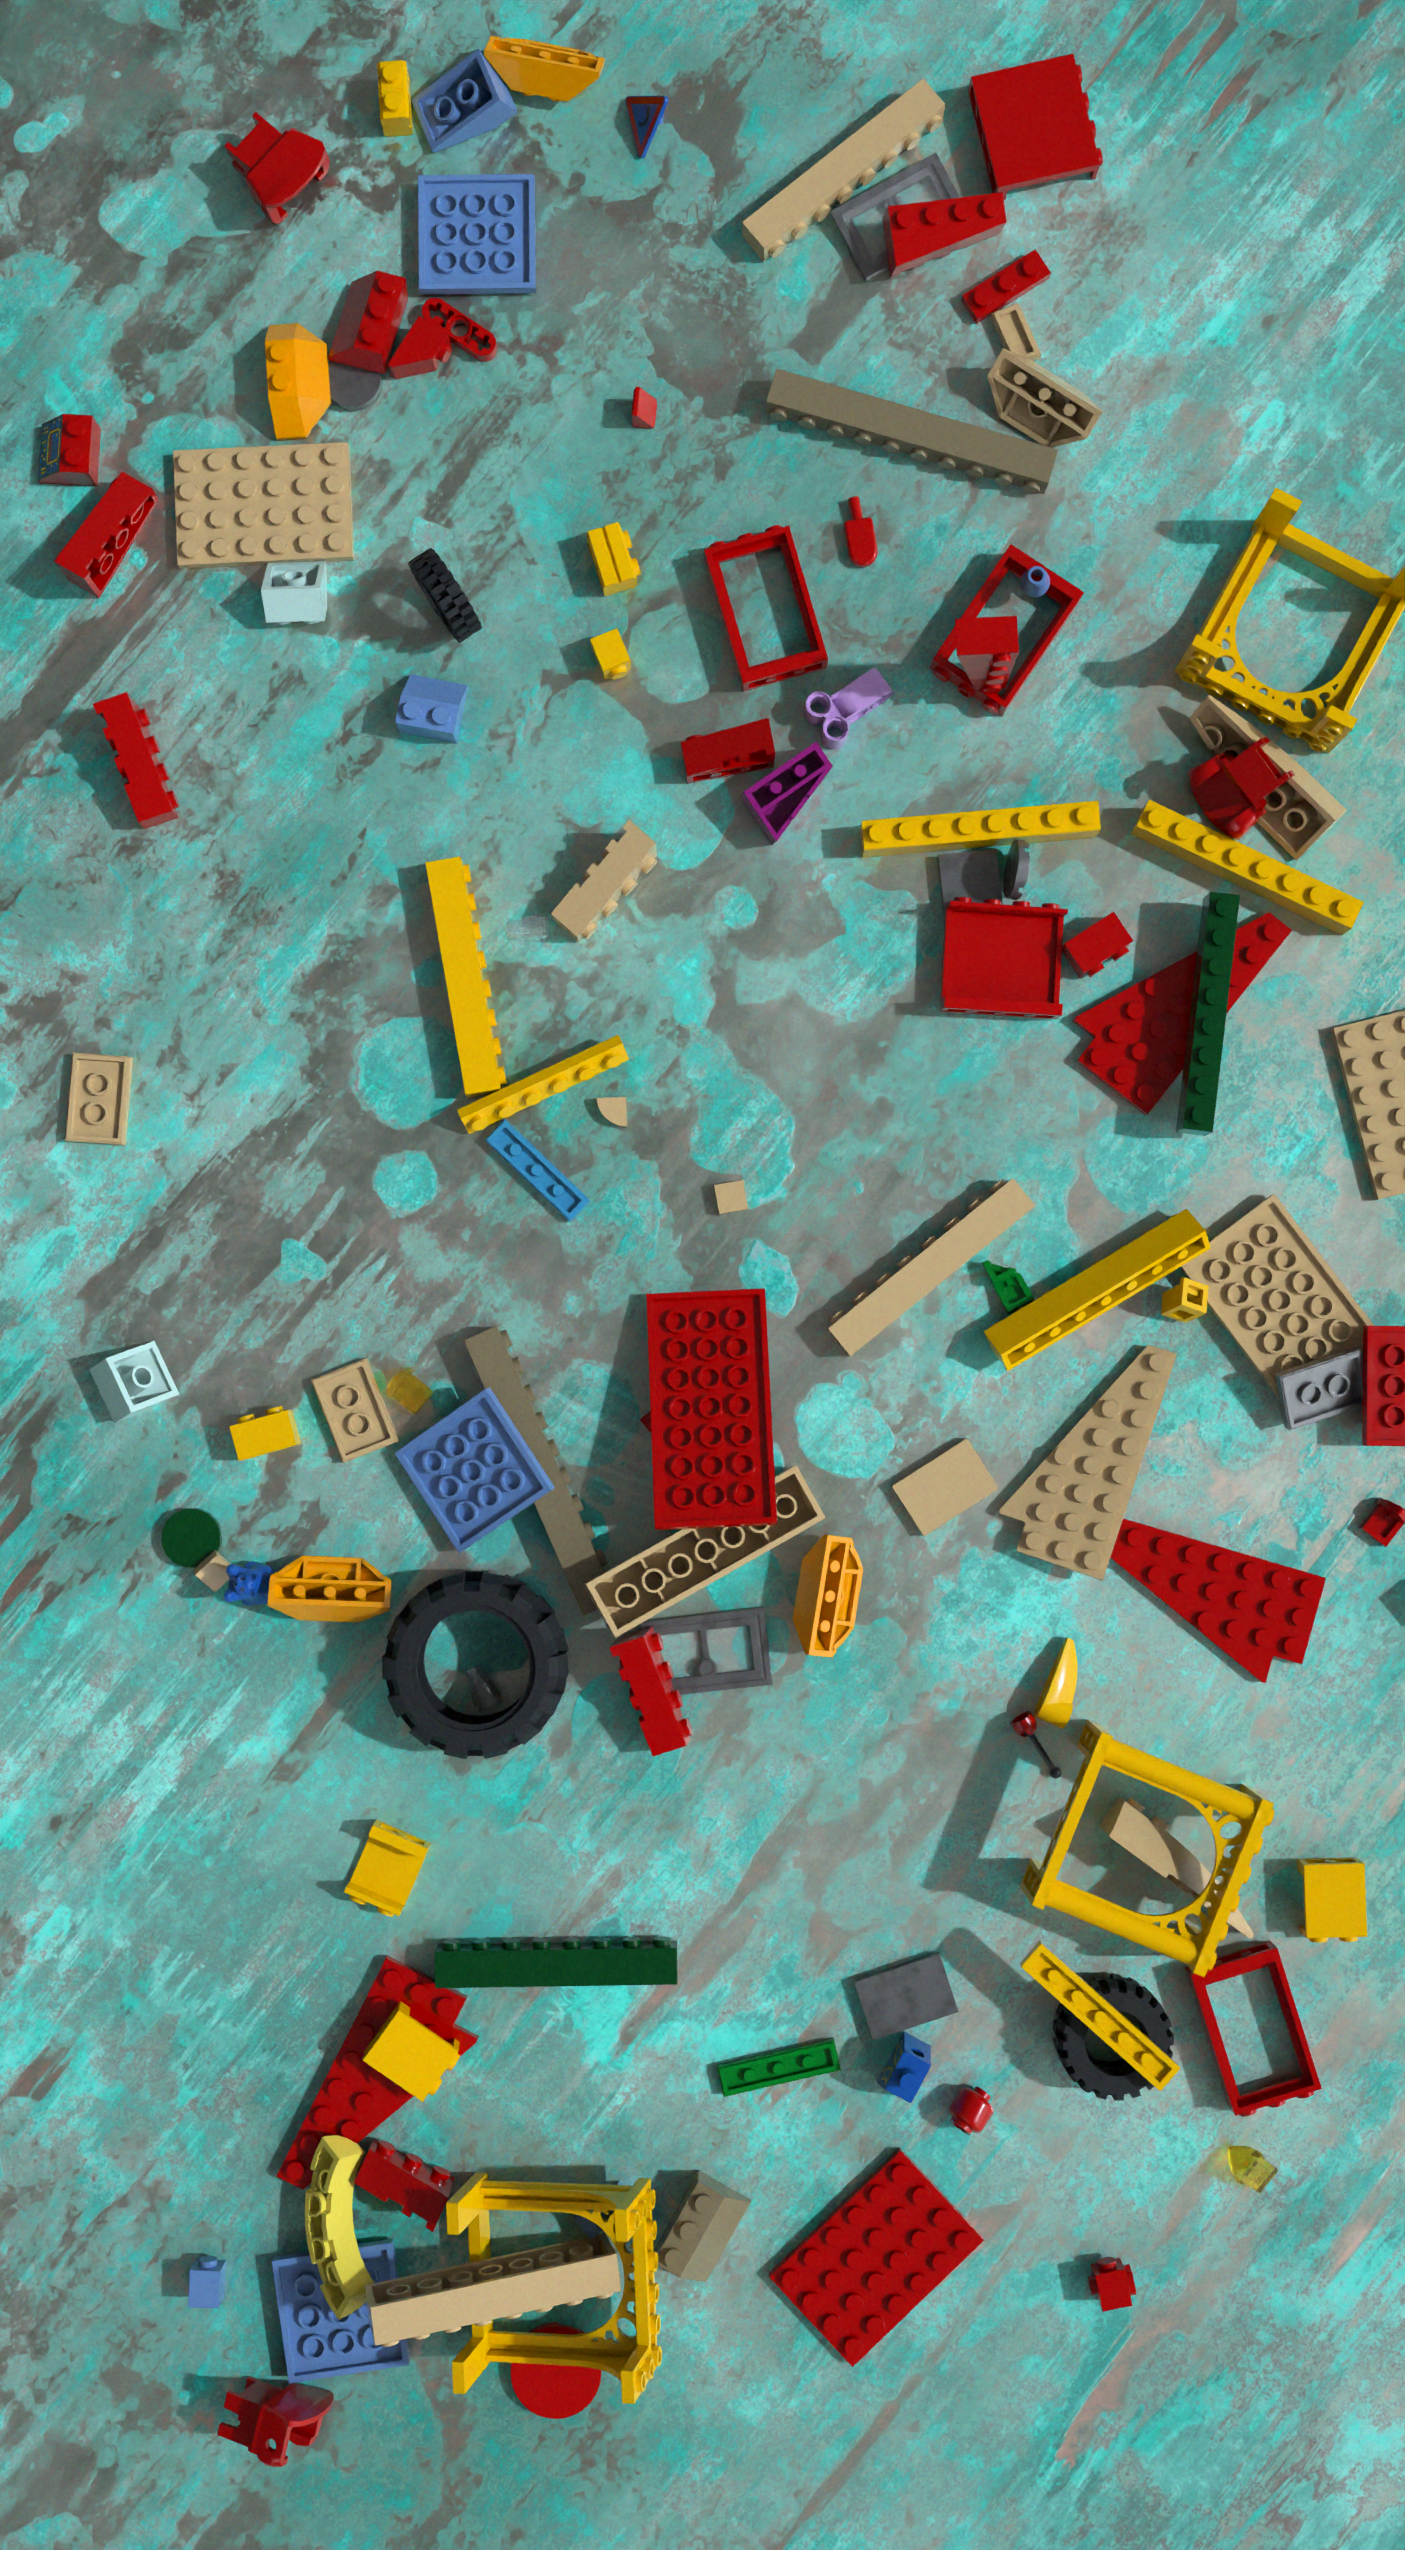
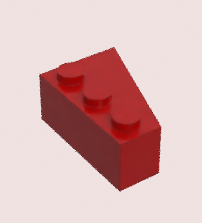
(729, 752)
(406, 2181)

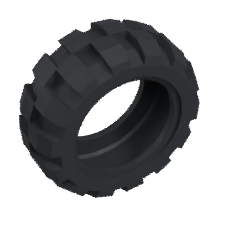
(422, 1709)

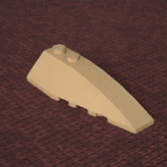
(1299, 808)
(1161, 1851)

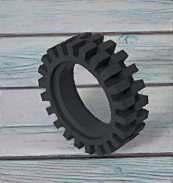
(445, 595)

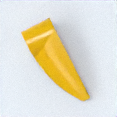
(1058, 1692)

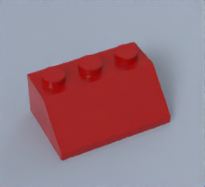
(370, 322)

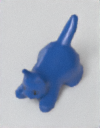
(249, 1583)

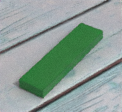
(778, 2067)

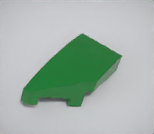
(1008, 1286)

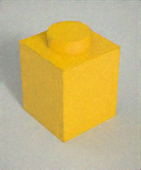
(611, 654)

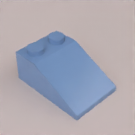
(464, 103)

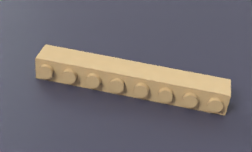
(843, 170)
(930, 1267)

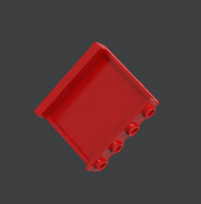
(1034, 124)
(1002, 959)

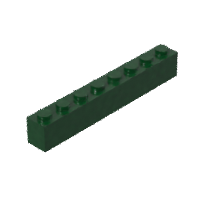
(1207, 1013)
(556, 1963)

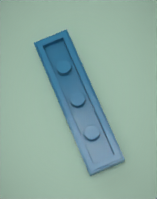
(537, 1170)

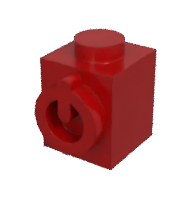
(1112, 2283)

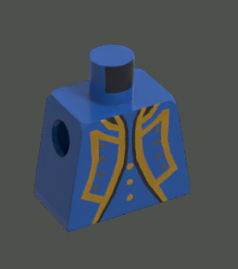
(906, 2069)

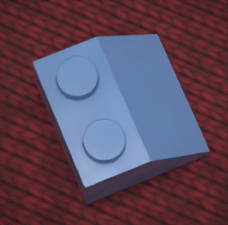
(431, 708)

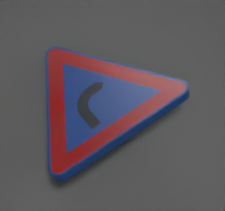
(645, 116)

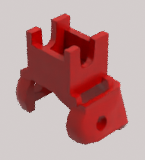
(277, 165)
(1235, 788)
(275, 2414)

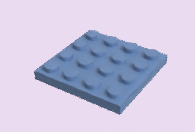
(476, 234)
(474, 1470)
(312, 2335)

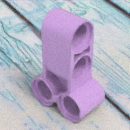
(847, 705)

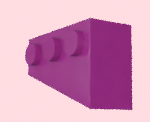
(784, 791)

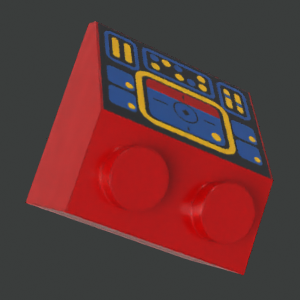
(70, 451)

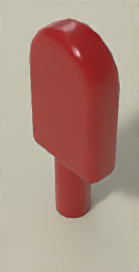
(860, 536)

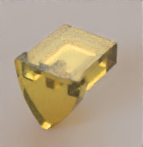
(409, 1390)
(1250, 2167)

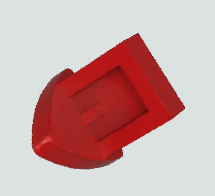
(1384, 1521)

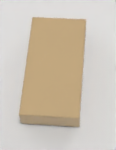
(1015, 332)

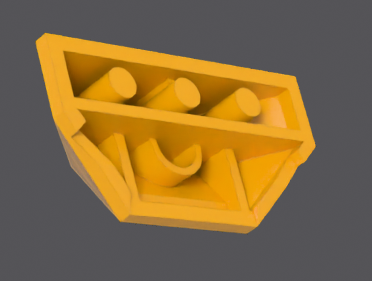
(543, 67)
(296, 380)
(330, 1589)
(827, 1595)

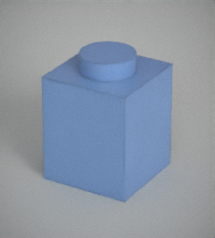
(207, 2282)

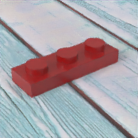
(1006, 286)

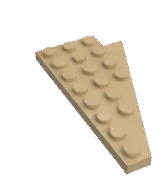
(1085, 1484)

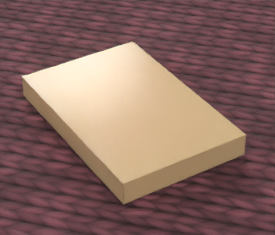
(99, 1099)
(355, 1410)
(945, 1487)

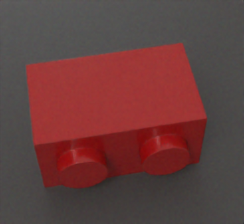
(1096, 945)

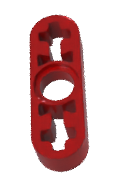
(481, 334)

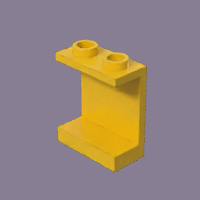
(387, 1868)
(1333, 1899)
(411, 2053)

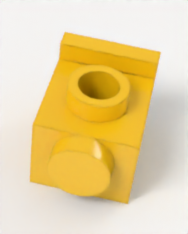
(1185, 1300)

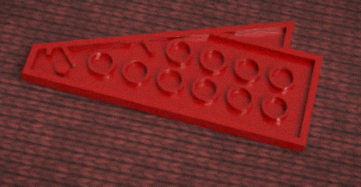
(1145, 1027)
(1230, 1597)
(354, 2093)

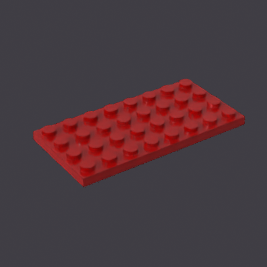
(710, 1409)

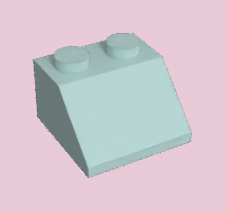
(295, 592)
(133, 1381)

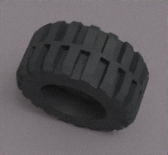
(1117, 2076)

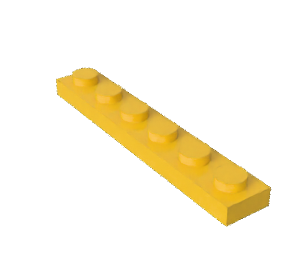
(543, 1084)
(1099, 2016)

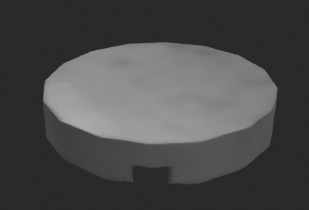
(353, 386)
(1016, 869)

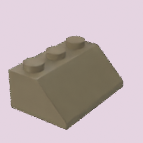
(700, 2228)

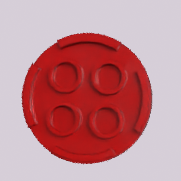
(555, 2389)

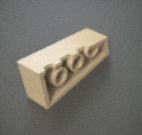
(606, 882)

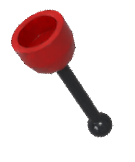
(1026, 1726)

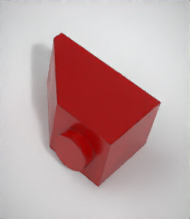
(420, 350)

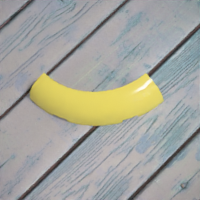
(331, 2225)

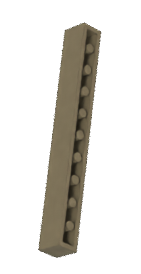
(910, 431)
(558, 1508)

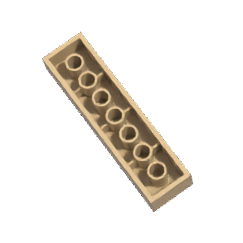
(696, 1559)
(491, 2289)

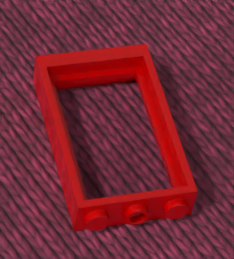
(1059, 590)
(785, 667)
(1233, 1965)

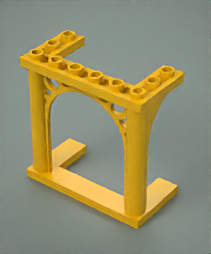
(1333, 721)
(1192, 1945)
(628, 2357)

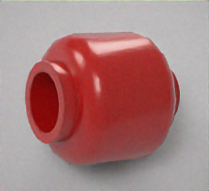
(971, 2110)

